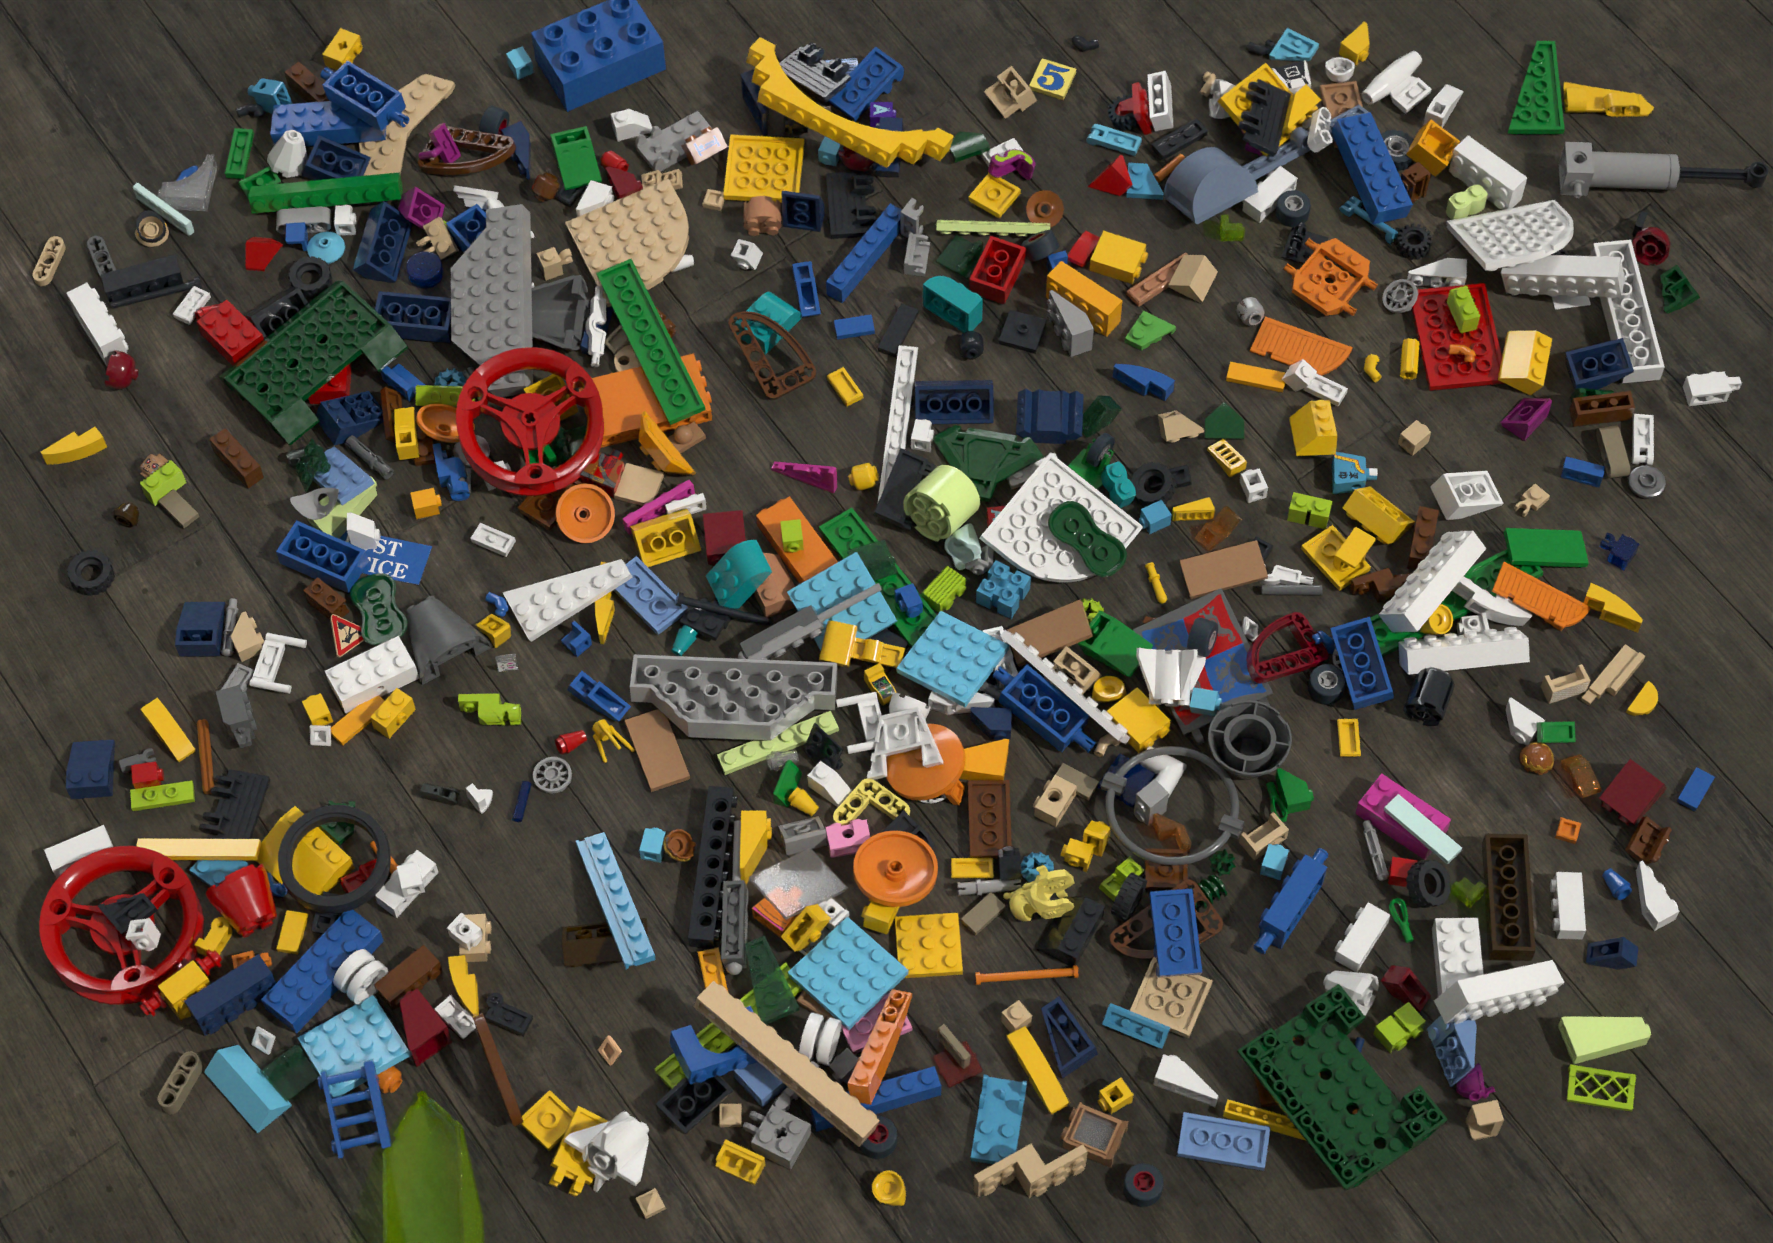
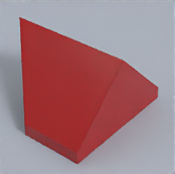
(1113, 178)
(260, 252)

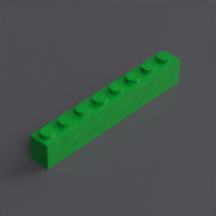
(326, 192)

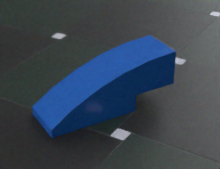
(806, 289)
(1144, 380)
(598, 697)

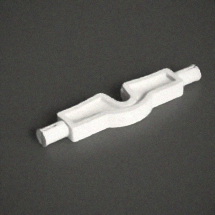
(596, 335)
(1286, 576)

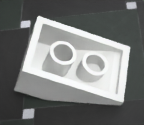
(1465, 494)

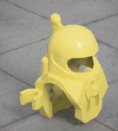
(1036, 895)

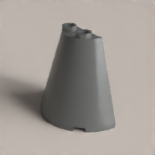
(439, 636)

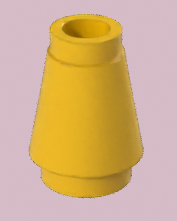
(803, 802)

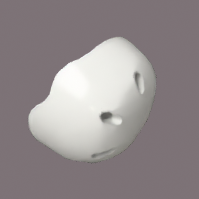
(1339, 73)

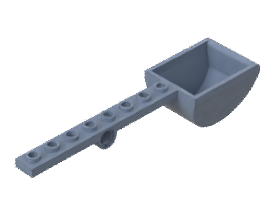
(1213, 181)

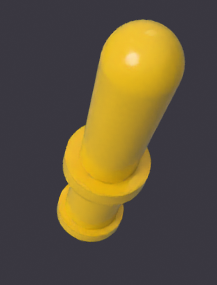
(1154, 578)

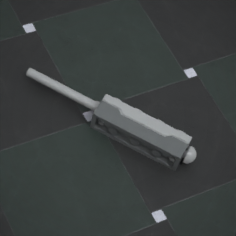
(795, 629)
(735, 914)

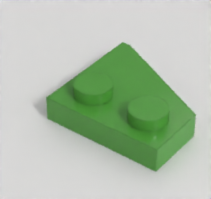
(1148, 330)

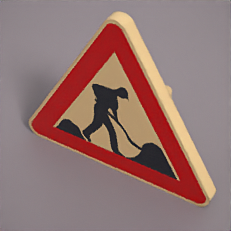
(345, 635)

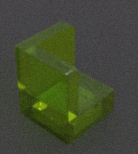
(1231, 231)
(1467, 891)

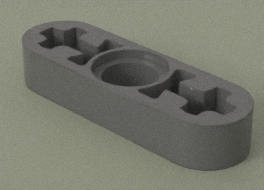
(103, 252)

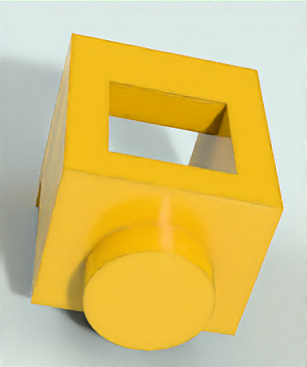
(1078, 853)
(1115, 1090)

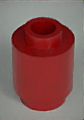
(614, 160)

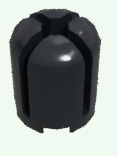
(1429, 696)

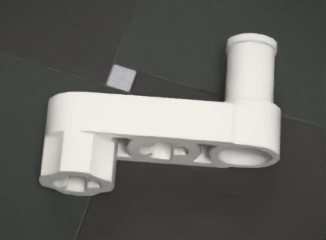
(1318, 128)

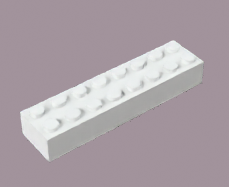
(1630, 315)

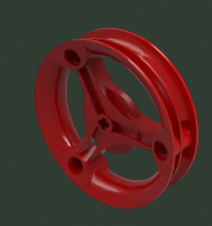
(526, 408)
(85, 871)

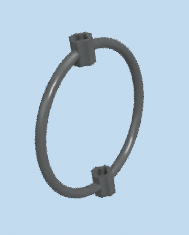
(1229, 825)

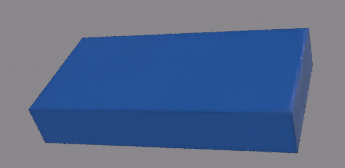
(854, 327)
(1695, 789)

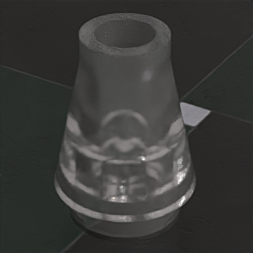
(777, 759)

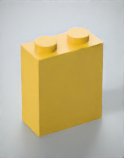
(1118, 257)
(1142, 720)

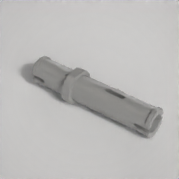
(987, 886)

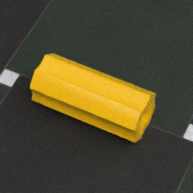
(1409, 359)

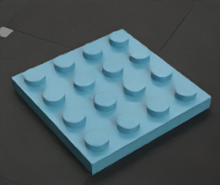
(839, 584)
(952, 659)
(848, 973)
(350, 1040)

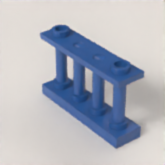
(376, 1114)

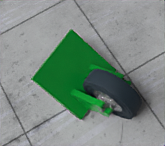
(1092, 462)

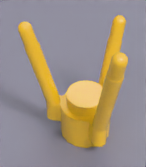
(605, 732)

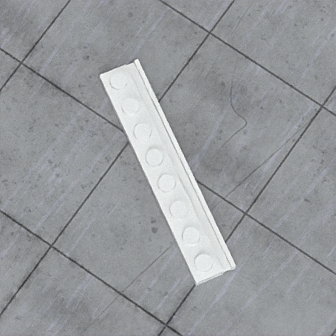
(1060, 680)

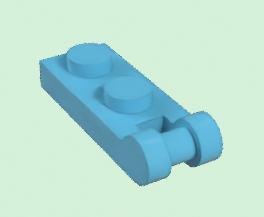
(1114, 139)

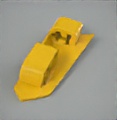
(1612, 102)

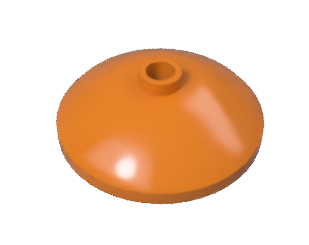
(439, 422)
(598, 510)

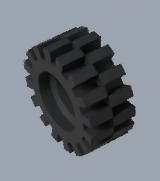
(1416, 233)

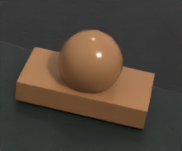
(686, 436)

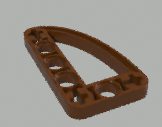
(502, 148)
(779, 382)
(1143, 916)
(497, 1069)

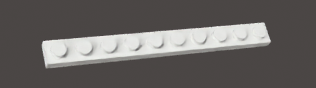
(899, 409)

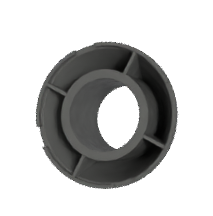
(1252, 721)

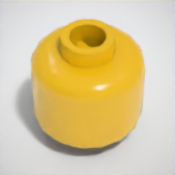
(863, 476)

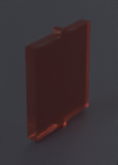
(952, 1070)

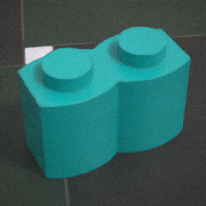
(1116, 482)

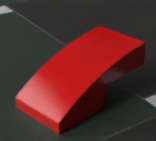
(1083, 249)
(357, 878)

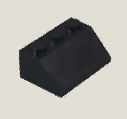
(277, 311)
(1072, 931)
(690, 1103)

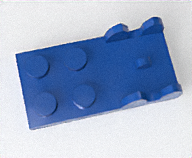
(867, 82)
(1175, 933)

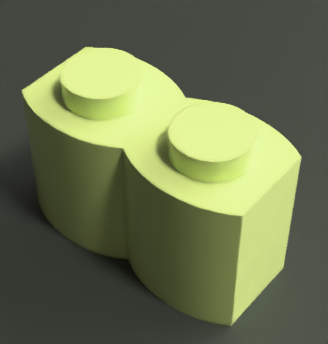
(1467, 202)

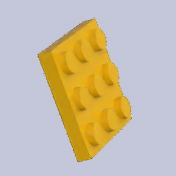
(929, 944)

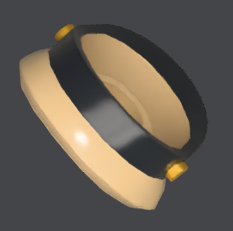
(151, 229)

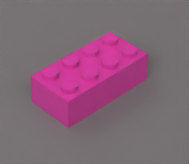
(1372, 808)

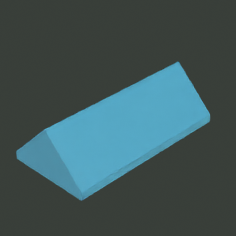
(246, 1087)

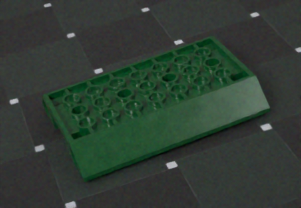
(318, 363)
(1320, 1105)

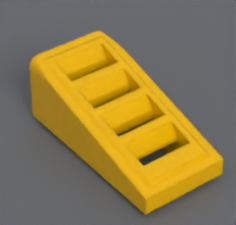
(1230, 470)
(1196, 510)

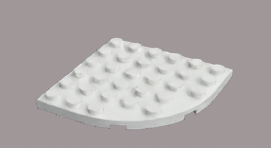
(1514, 234)
(1023, 530)

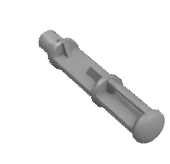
(229, 627)
(1375, 851)

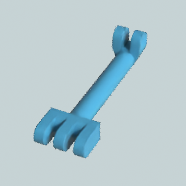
(1353, 206)

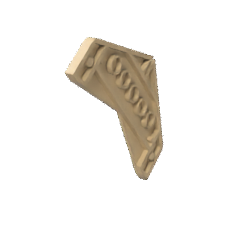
(420, 99)

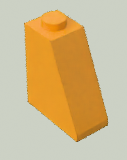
(986, 761)

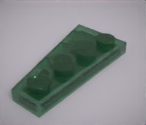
(770, 987)

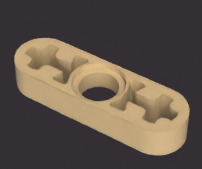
(49, 269)

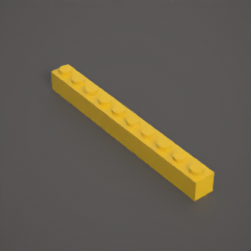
(1253, 1115)

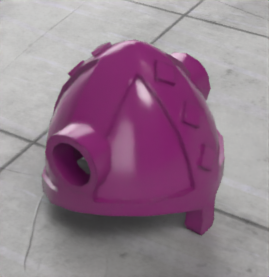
(1472, 1085)

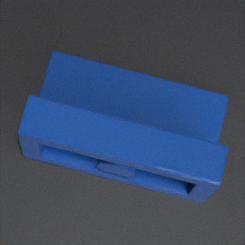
(401, 381)
(1582, 472)

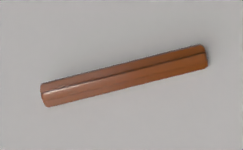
(205, 756)

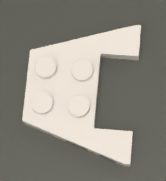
(902, 733)

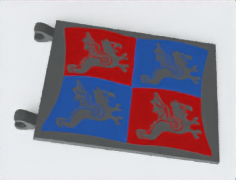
(1225, 666)

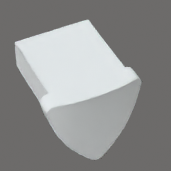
(479, 798)

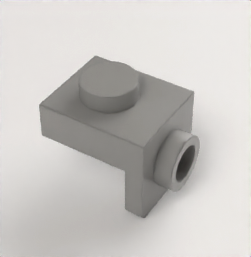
(982, 565)

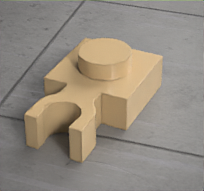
(1532, 498)

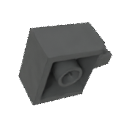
(237, 715)

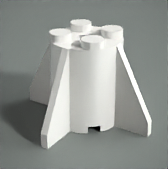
(1170, 674)
(613, 1148)

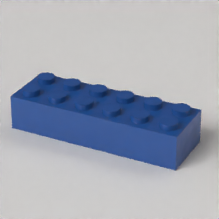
(322, 120)
(1371, 168)
(311, 978)

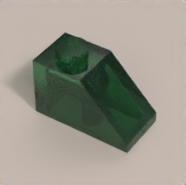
(1099, 415)

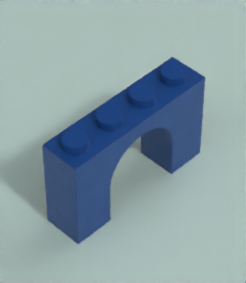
(702, 1064)

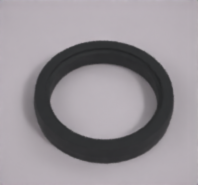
(325, 815)

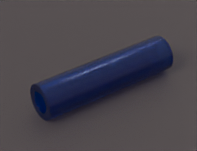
(521, 801)

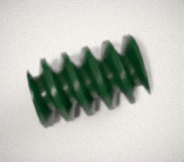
(1211, 888)

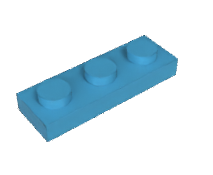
(1136, 1025)

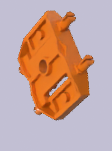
(1330, 297)

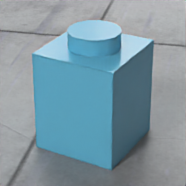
(519, 63)
(829, 151)
(1205, 701)
(652, 845)
(1274, 861)

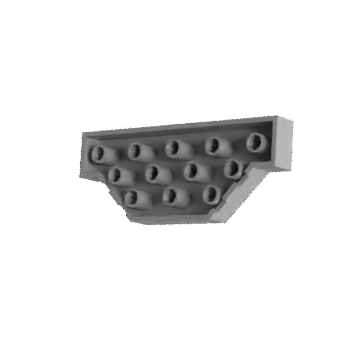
(495, 294)
(733, 695)

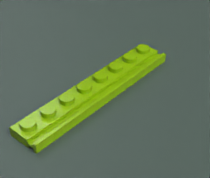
(713, 1038)

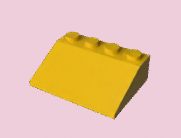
(316, 860)

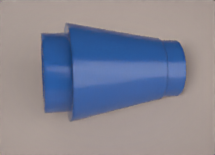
(1618, 886)

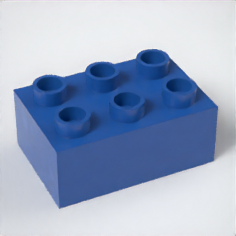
(598, 51)

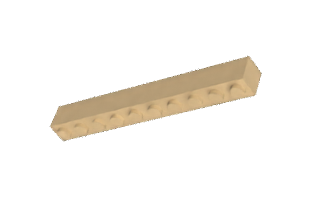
(786, 1063)

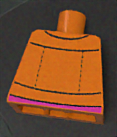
(771, 918)

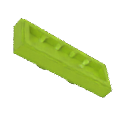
(437, 395)
(162, 795)

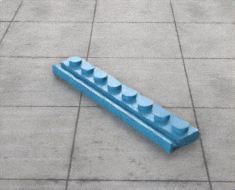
(615, 900)

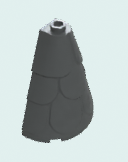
(560, 312)

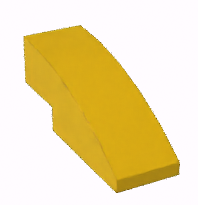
(74, 447)
(1613, 608)
(167, 729)
(464, 984)

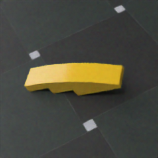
(604, 613)
(1038, 1070)

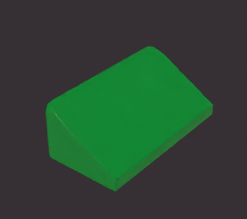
(263, 177)
(786, 784)

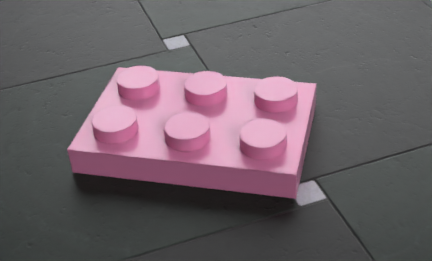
(860, 1032)

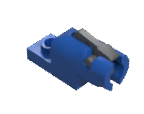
(452, 474)

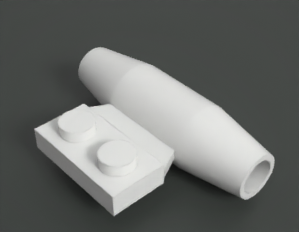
(1397, 81)

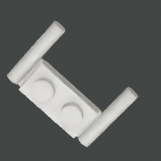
(270, 661)
(869, 714)

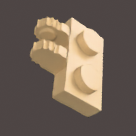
(440, 238)

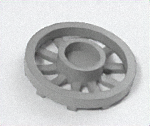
(552, 775)

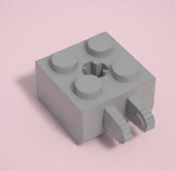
(776, 1124)

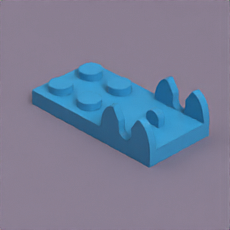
(998, 1119)

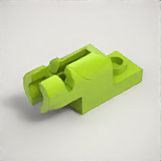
(490, 709)

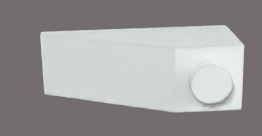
(1181, 1079)

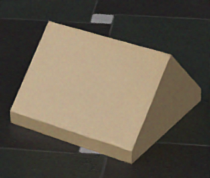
(1193, 277)

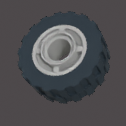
(1398, 145)

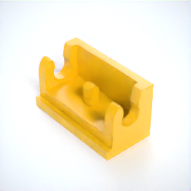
(740, 1162)

